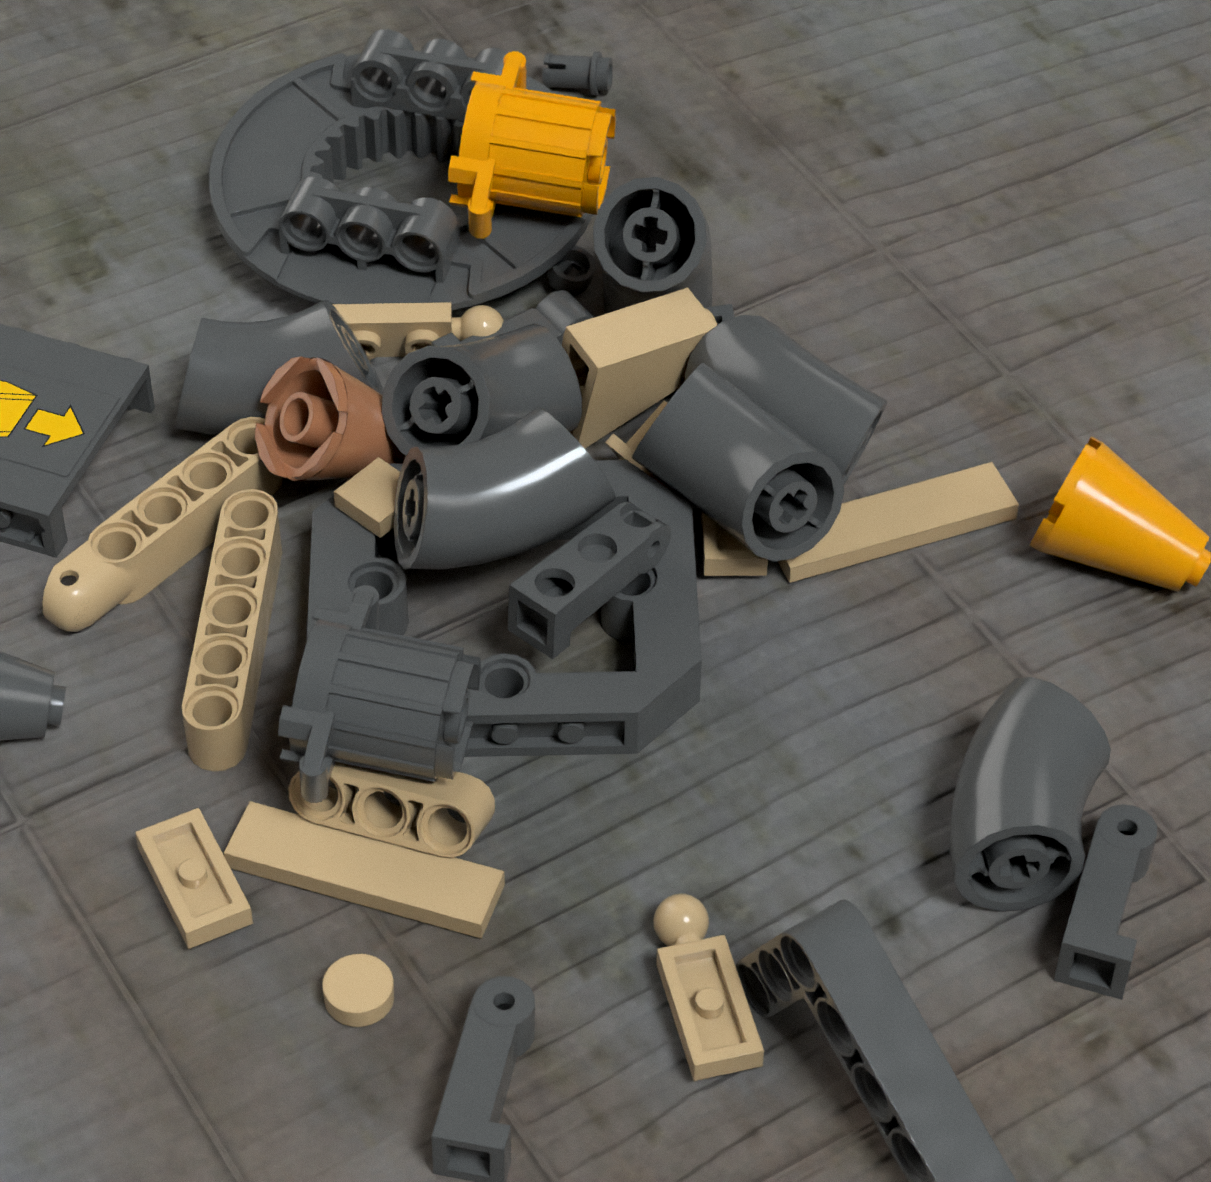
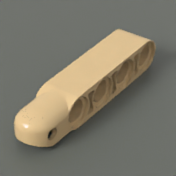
(157, 530)

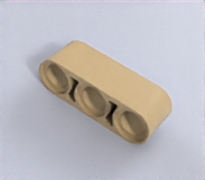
(417, 824)

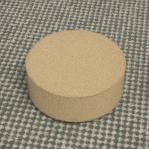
(358, 990)

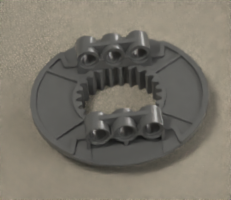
(309, 238)

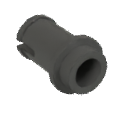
(578, 72)

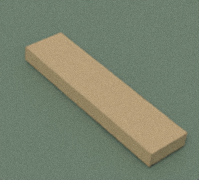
(908, 519)
(365, 870)

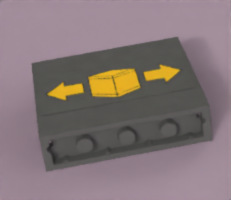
(53, 421)

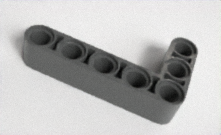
(879, 1042)

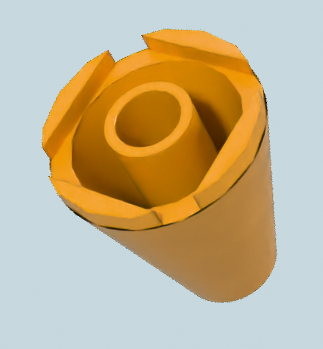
(1121, 524)

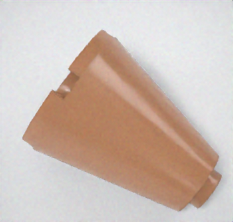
(321, 423)

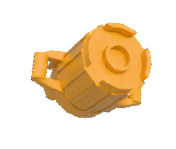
(529, 149)

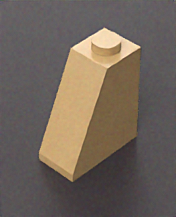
(633, 358)

